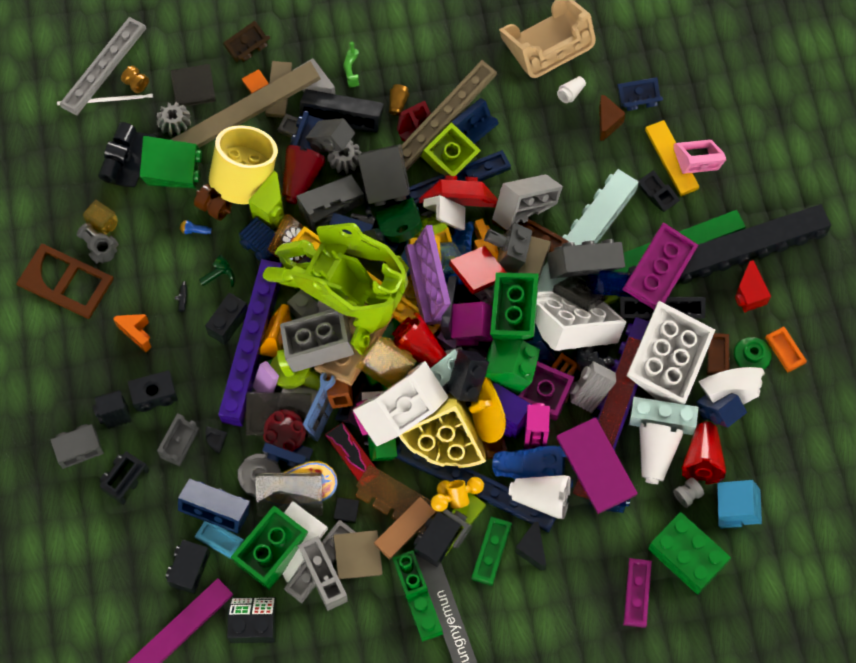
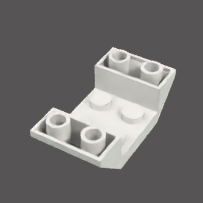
(401, 405)

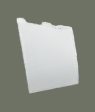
(739, 381)
(314, 528)

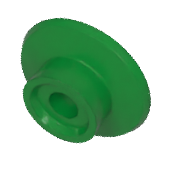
(745, 358)

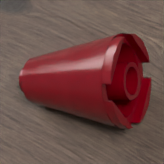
(300, 171)

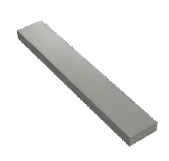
(102, 66)

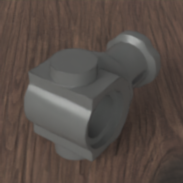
(97, 241)

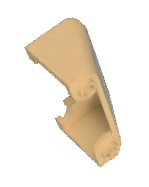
(553, 40)

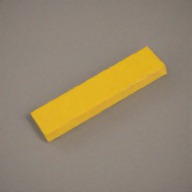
(663, 143)

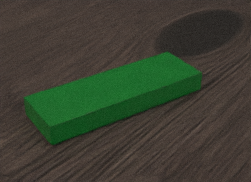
(491, 551)

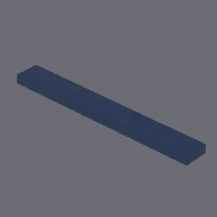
(493, 492)

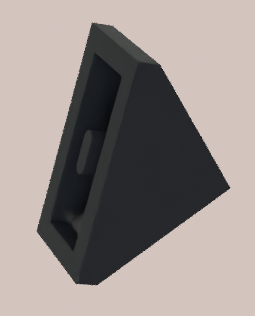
(531, 547)

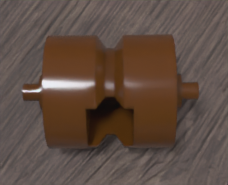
(210, 200)

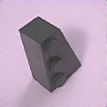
(336, 197)

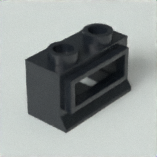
(128, 481)

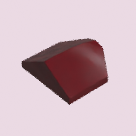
(411, 119)

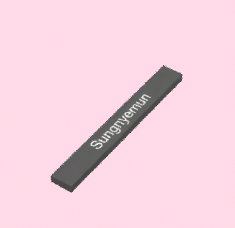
(447, 612)

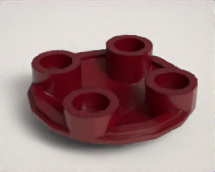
(284, 430)

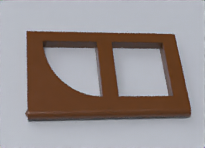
(33, 281)

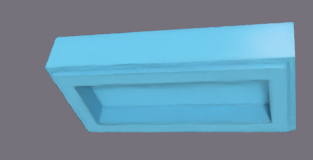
(219, 539)

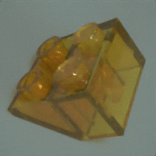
(386, 362)

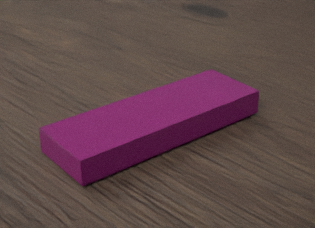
(637, 593)

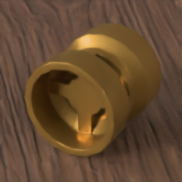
(132, 77)

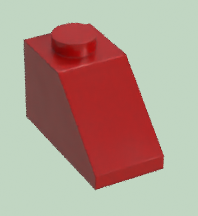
(752, 289)

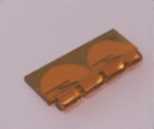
(388, 493)

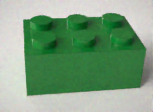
(689, 553)

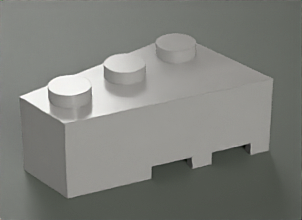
(525, 197)

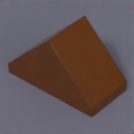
(610, 117)

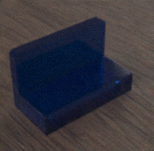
(609, 283)

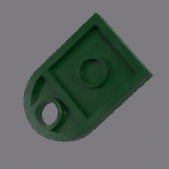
(400, 221)

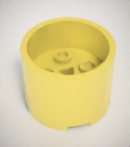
(241, 162)

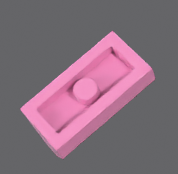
(699, 163)

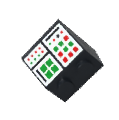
(252, 620)

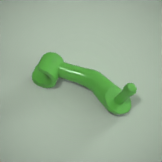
(349, 60)

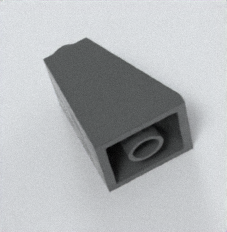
(384, 174)

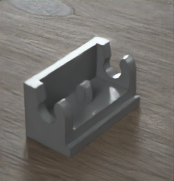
(178, 440)

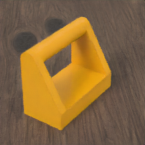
(273, 339)

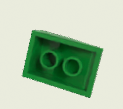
(270, 547)

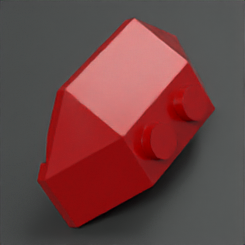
(466, 193)

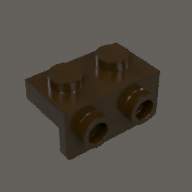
(246, 41)

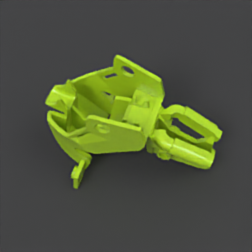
(342, 279)

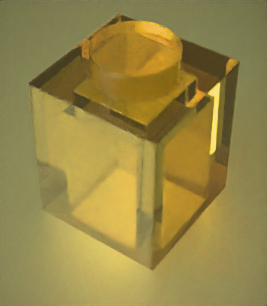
(101, 217)

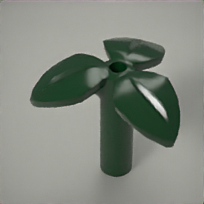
(222, 267)

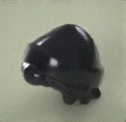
(586, 355)

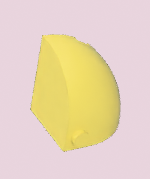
(447, 436)

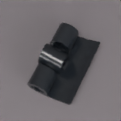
(123, 157)

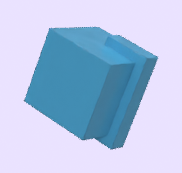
(738, 504)

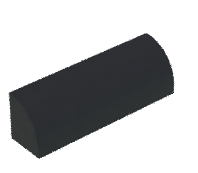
(357, 112)
(631, 307)

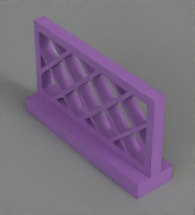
(428, 277)

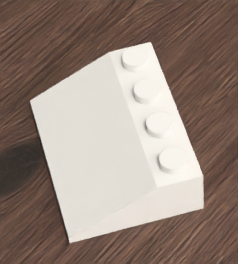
(571, 327)
(670, 354)

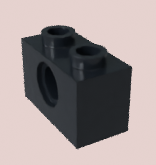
(141, 388)

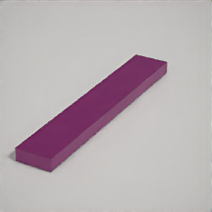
(184, 624)

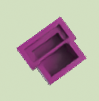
(471, 323)

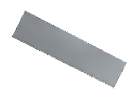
(302, 582)

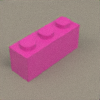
(536, 425)

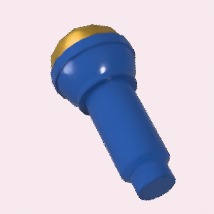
(188, 227)

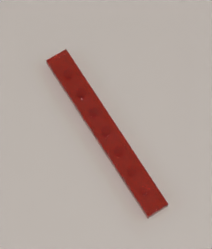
(616, 400)

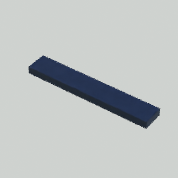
(481, 168)

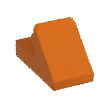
(132, 327)

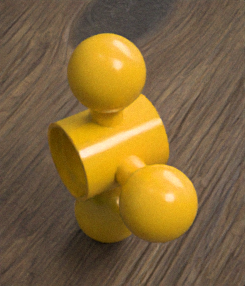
(455, 493)

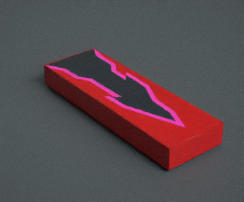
(349, 450)

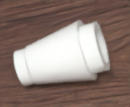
(571, 89)

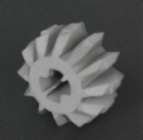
(173, 119)
(345, 159)

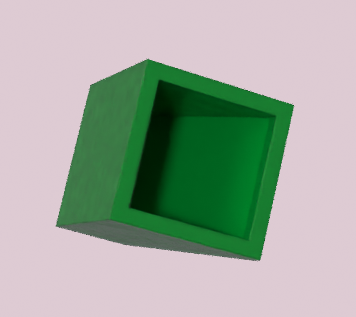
(170, 163)

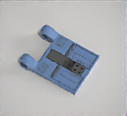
(320, 409)

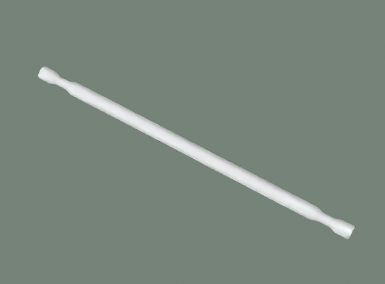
(117, 98)

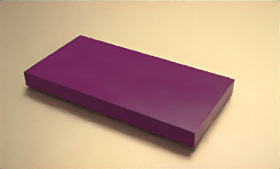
(660, 266)
(596, 465)

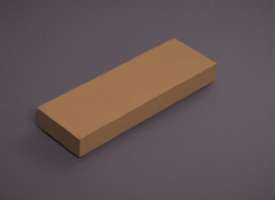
(404, 528)

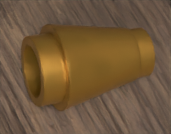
(398, 98)

